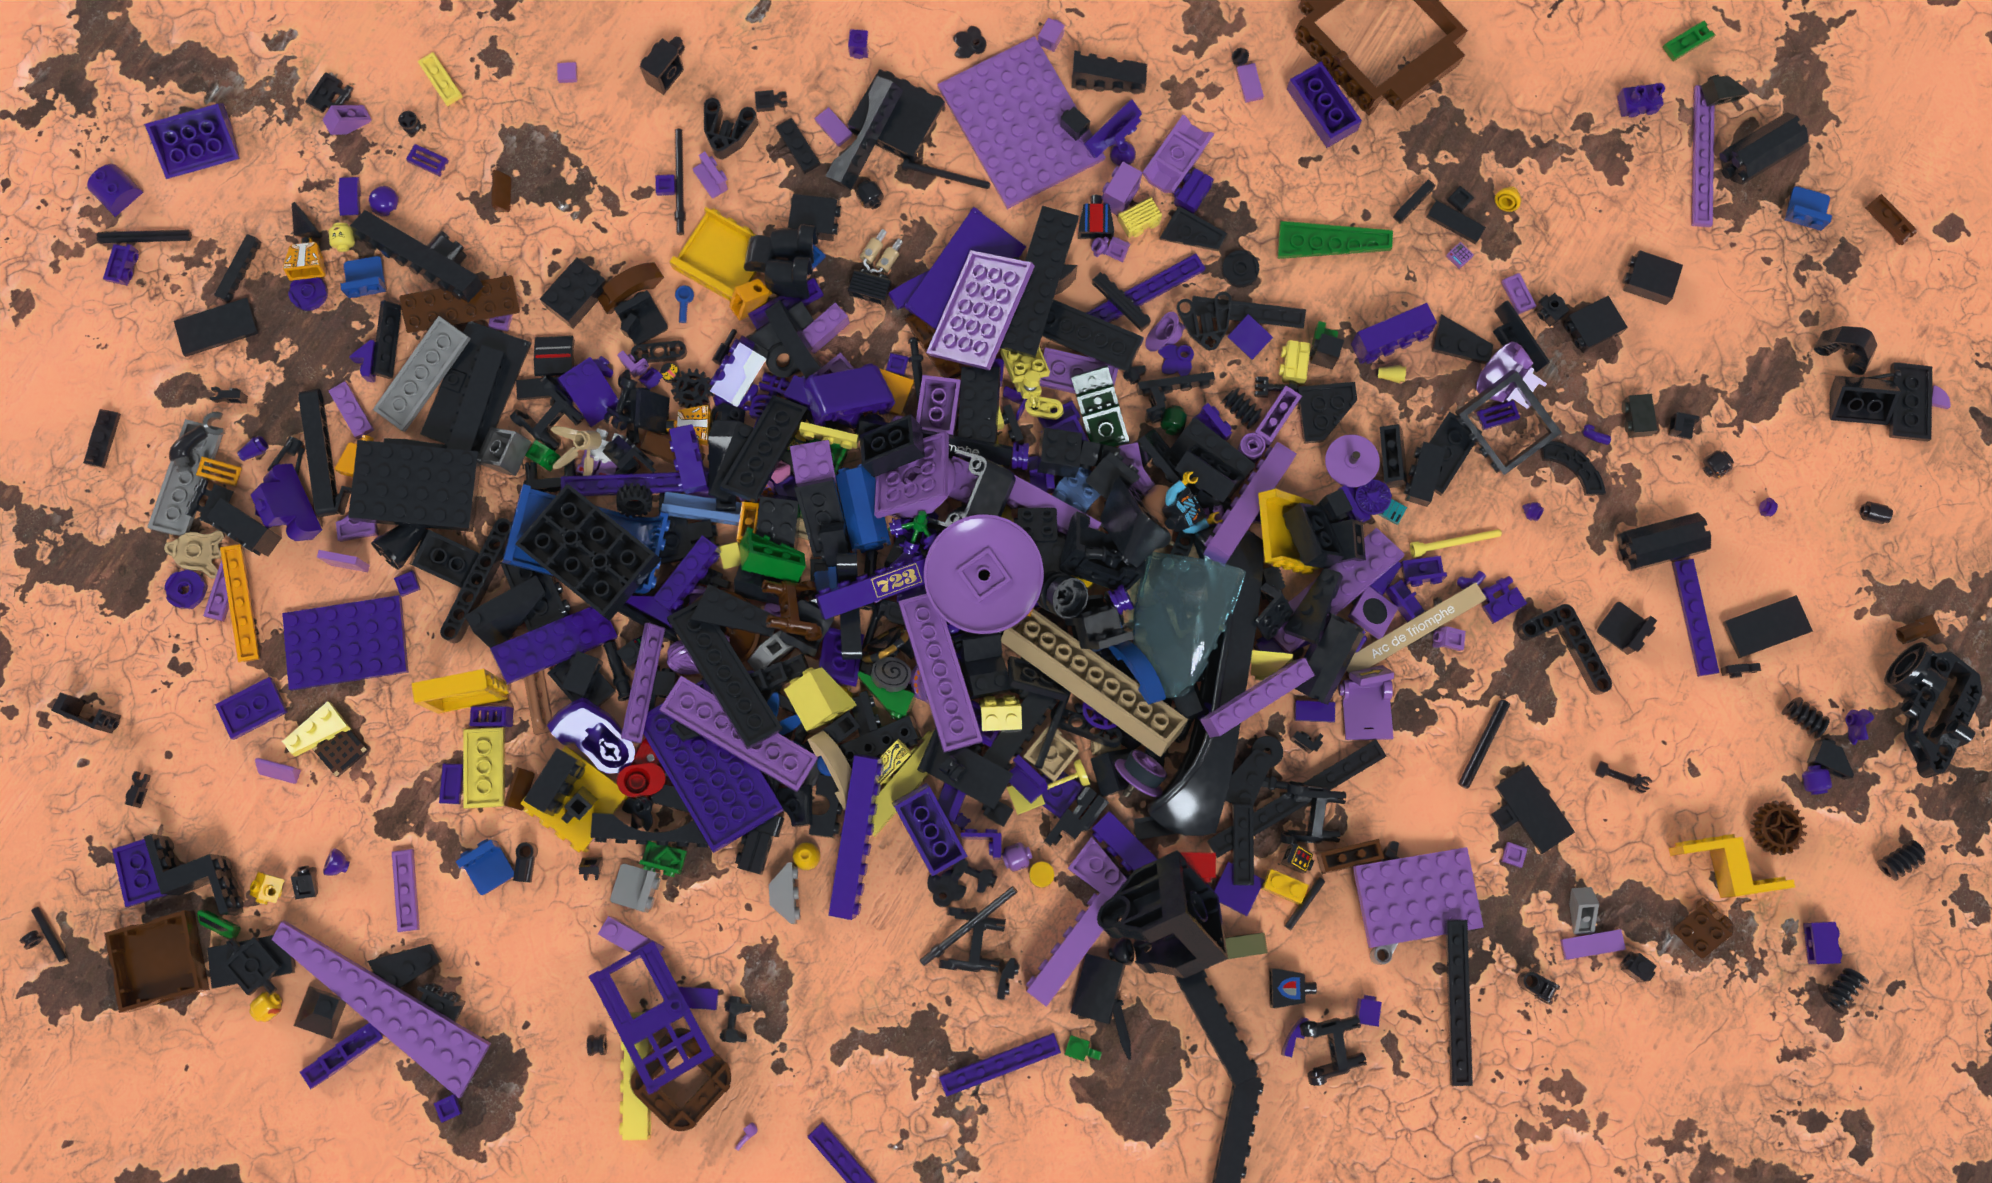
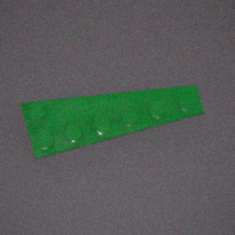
(1322, 240)

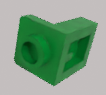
(542, 455)

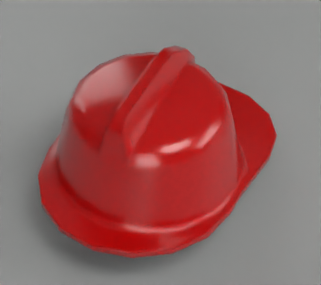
(641, 780)

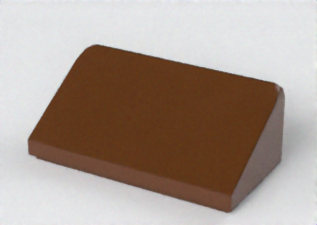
(501, 191)
(519, 788)

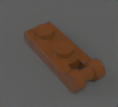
(1891, 219)

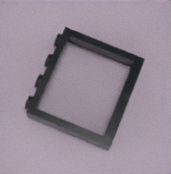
(1464, 421)

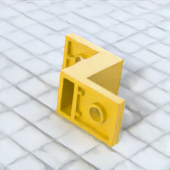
(1731, 866)

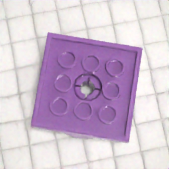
(919, 484)

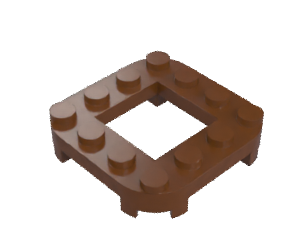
(699, 1103)

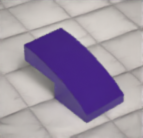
(349, 196)
(1289, 1044)

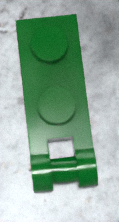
(1688, 41)

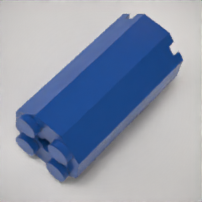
(858, 503)

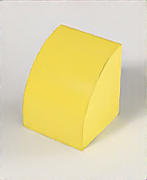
(730, 555)

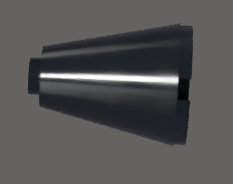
(398, 544)

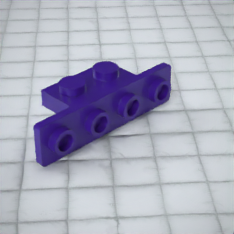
(1115, 129)

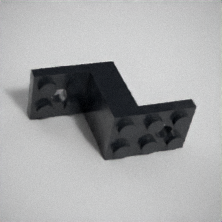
(180, 879)

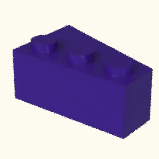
(688, 459)

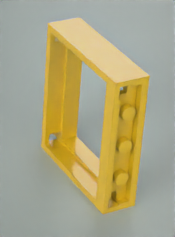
(460, 691)

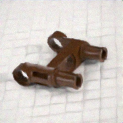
(789, 619)

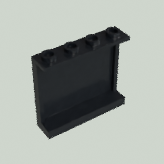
(908, 122)

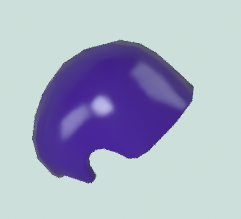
(383, 200)

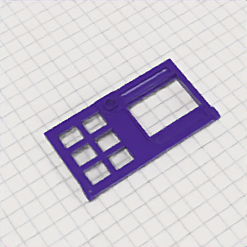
(644, 1026)

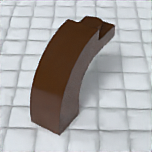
(628, 282)

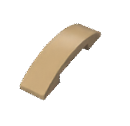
(835, 761)

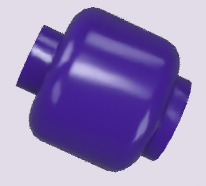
(1816, 780)

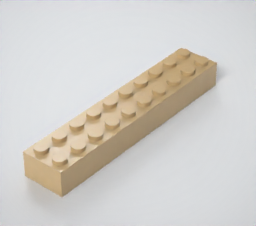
(1094, 681)

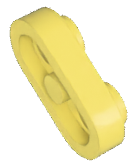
(1045, 408)

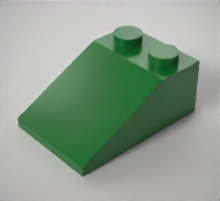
(895, 703)

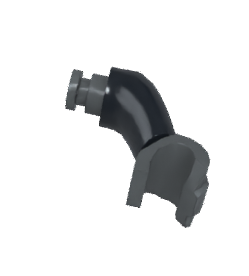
(182, 448)

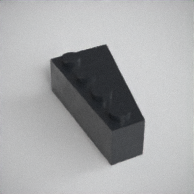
(1108, 74)

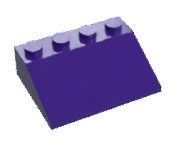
(193, 140)

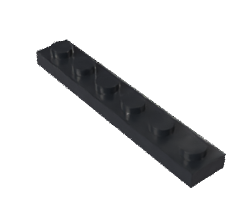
(1259, 312)

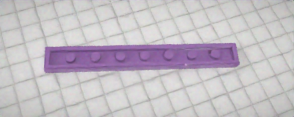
(1702, 161)

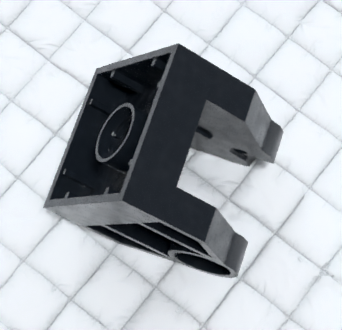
(1173, 913)

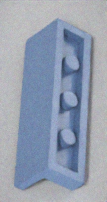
(698, 509)

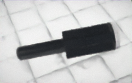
(724, 348)

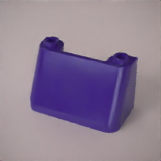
(848, 393)

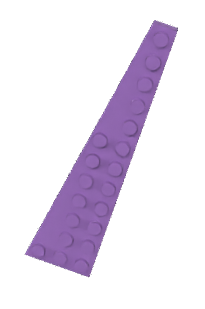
(421, 1032)

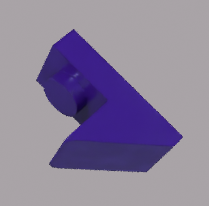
(365, 356)

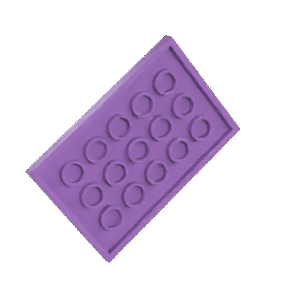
(980, 309)
(1416, 895)

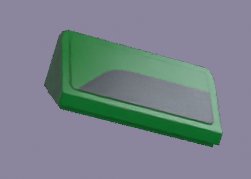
(218, 924)

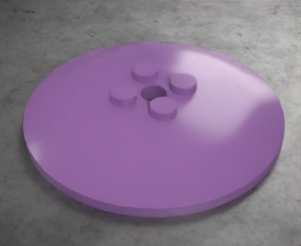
(980, 545)

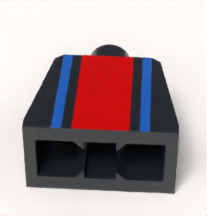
(1096, 220)

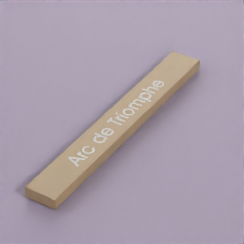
(1417, 628)

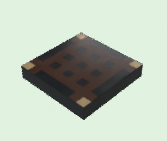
(340, 751)

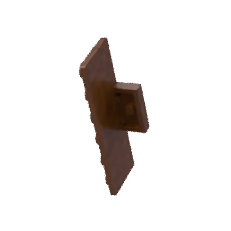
(494, 300)

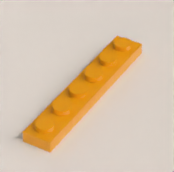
(239, 603)

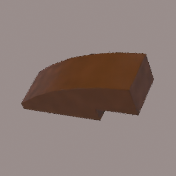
(659, 447)

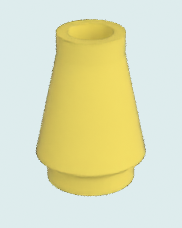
(1393, 373)

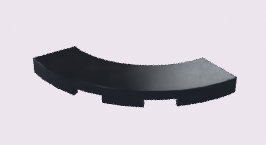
(1577, 463)

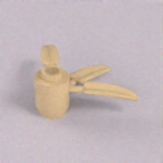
(582, 440)

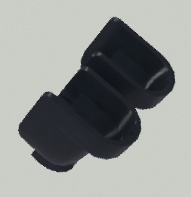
(788, 276)

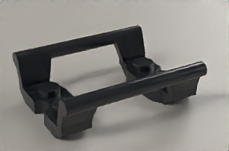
(893, 614)

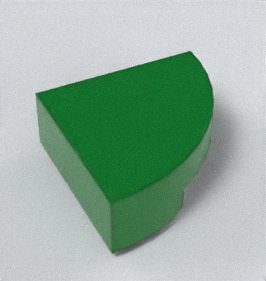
(666, 857)

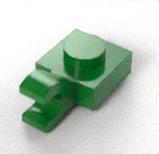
(1078, 1049)

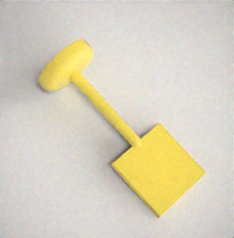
(1022, 805)

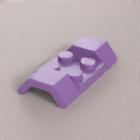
(1176, 156)

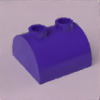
(113, 188)

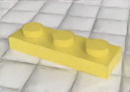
(812, 432)

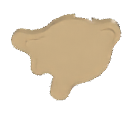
(196, 551)

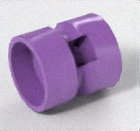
(1252, 446)

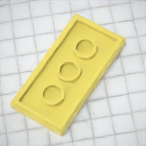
(483, 767)

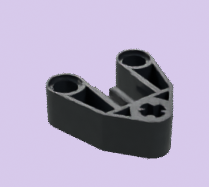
(742, 130)
(1222, 317)
(1850, 339)

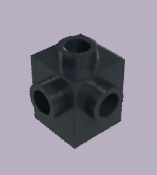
(1551, 309)

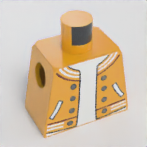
(304, 261)
(698, 417)

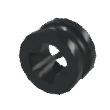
(31, 939)

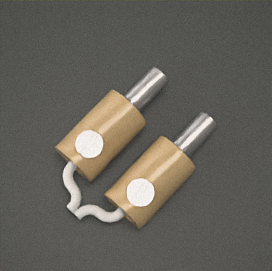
(888, 257)

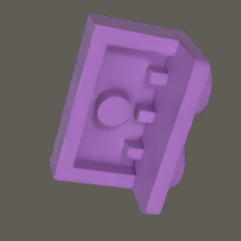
(709, 176)

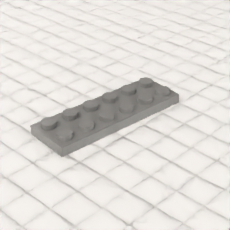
(421, 374)
(179, 487)

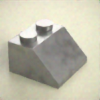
(504, 450)

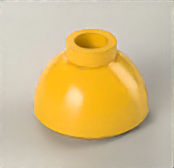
(1508, 199)
(806, 856)

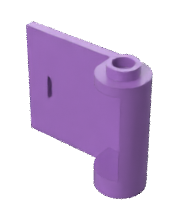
(1367, 708)

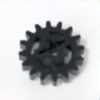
(683, 394)

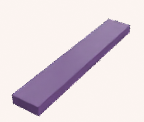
(643, 683)

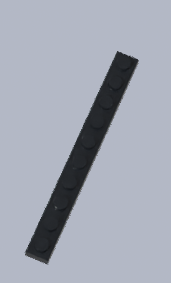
(1291, 802)

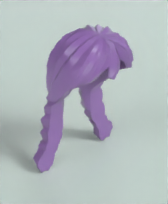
(680, 661)

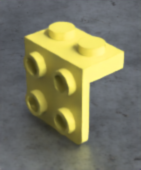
(1000, 713)

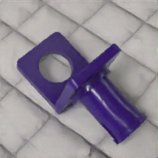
(1015, 396)

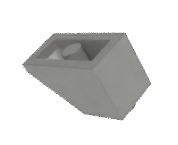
(1583, 910)

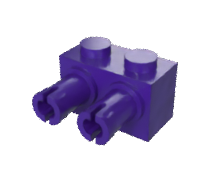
(1641, 100)

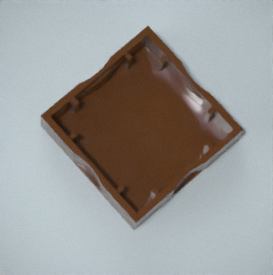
(156, 961)

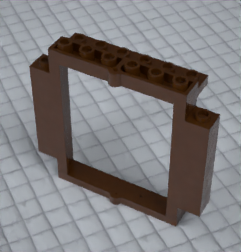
(1404, 84)

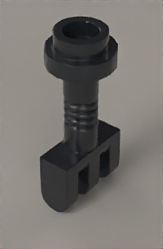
(1265, 387)

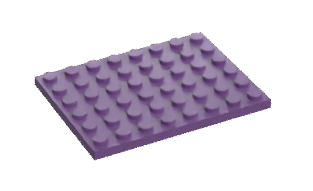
(1013, 122)

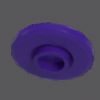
(1373, 497)

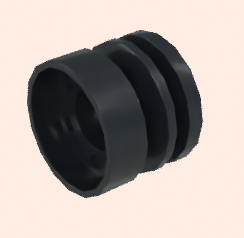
(1063, 595)

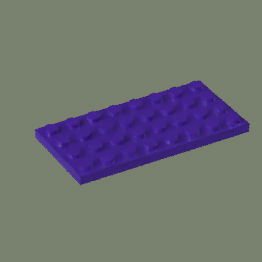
(716, 786)

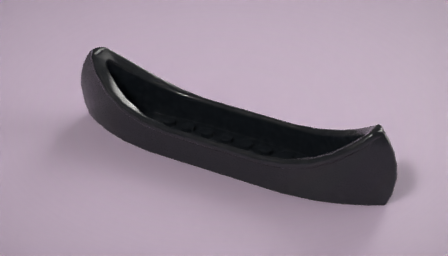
(1199, 788)

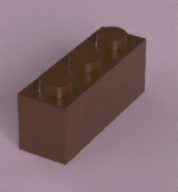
(1350, 856)

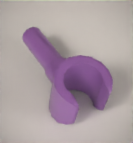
(750, 1131)

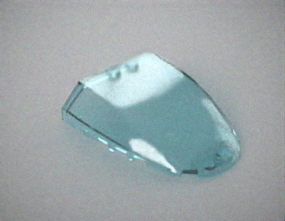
(1181, 614)

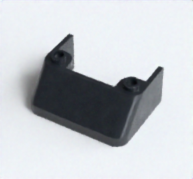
(989, 493)

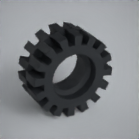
(634, 508)

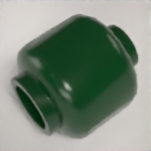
(1173, 420)

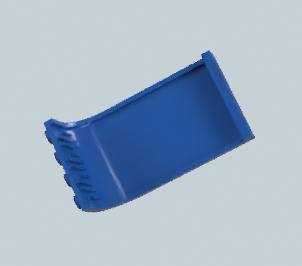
(533, 502)

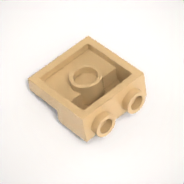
(1059, 755)

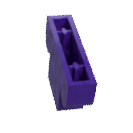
(284, 502)

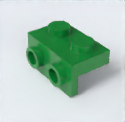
(652, 850)

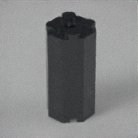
(1763, 148)
(1663, 542)
(1330, 657)

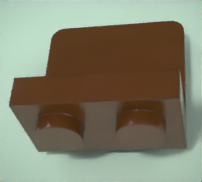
(1704, 928)

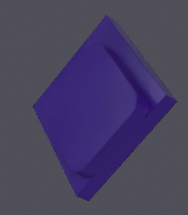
(1250, 336)

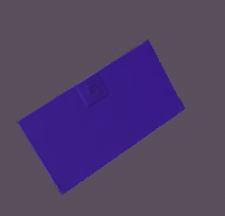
(974, 234)

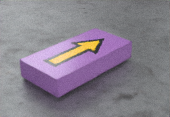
(1371, 675)

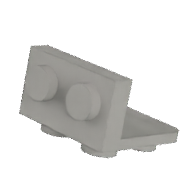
(635, 888)

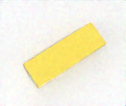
(440, 79)

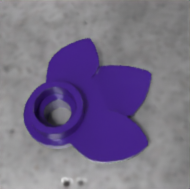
(1174, 361)
(1856, 724)

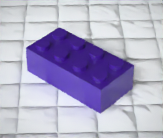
(1324, 104)
(1393, 334)
(929, 829)

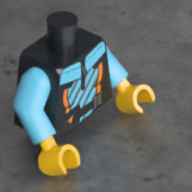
(1184, 510)

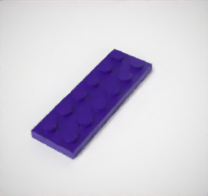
(552, 644)

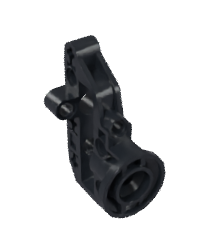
(1920, 678)

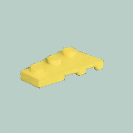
(318, 727)

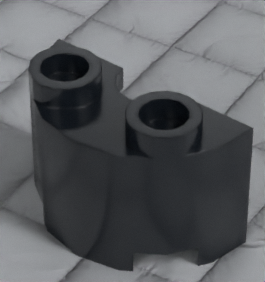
(447, 248)

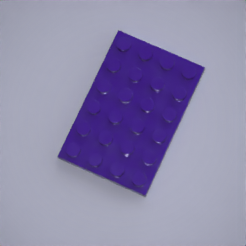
(345, 642)

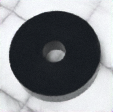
(1273, 745)

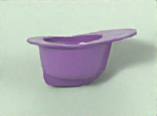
(1165, 332)

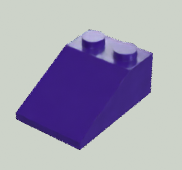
(589, 391)

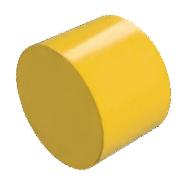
(1041, 874)

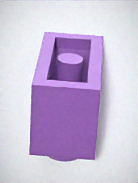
(345, 118)

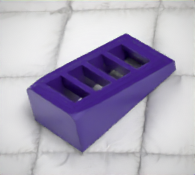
(504, 716)

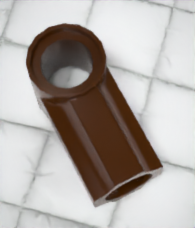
(1920, 628)

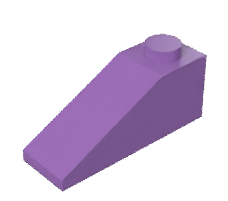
(624, 935)

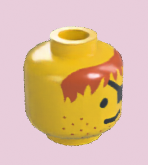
(265, 1006)

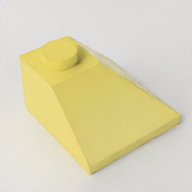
(1267, 663)

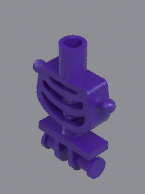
(756, 403)

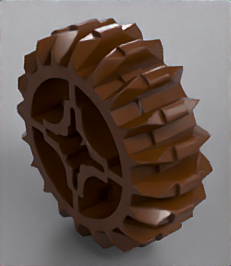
(1780, 845)

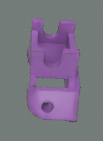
(1504, 360)

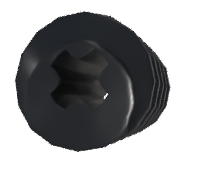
(1242, 408)
(1807, 715)
(1902, 860)
(1843, 989)

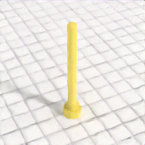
(1418, 549)

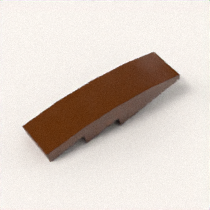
(925, 333)

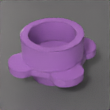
(1100, 246)

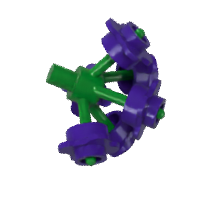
(908, 527)

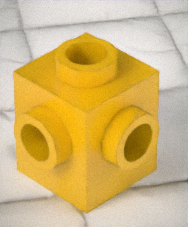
(266, 888)

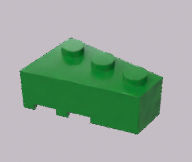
(770, 559)

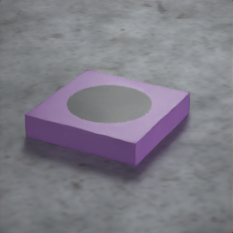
(1373, 612)

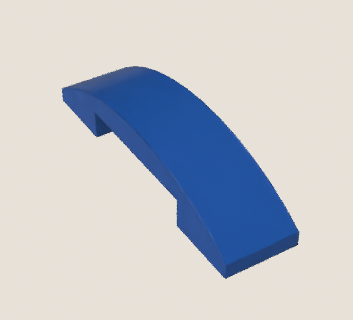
(1141, 668)

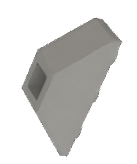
(770, 652)
(784, 893)

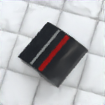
(553, 355)

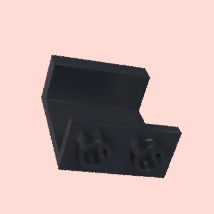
(71, 707)

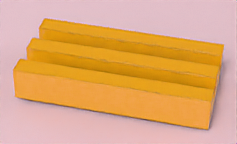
(201, 466)

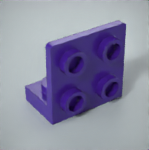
(990, 834)

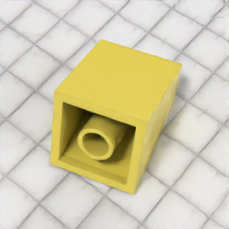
(817, 698)

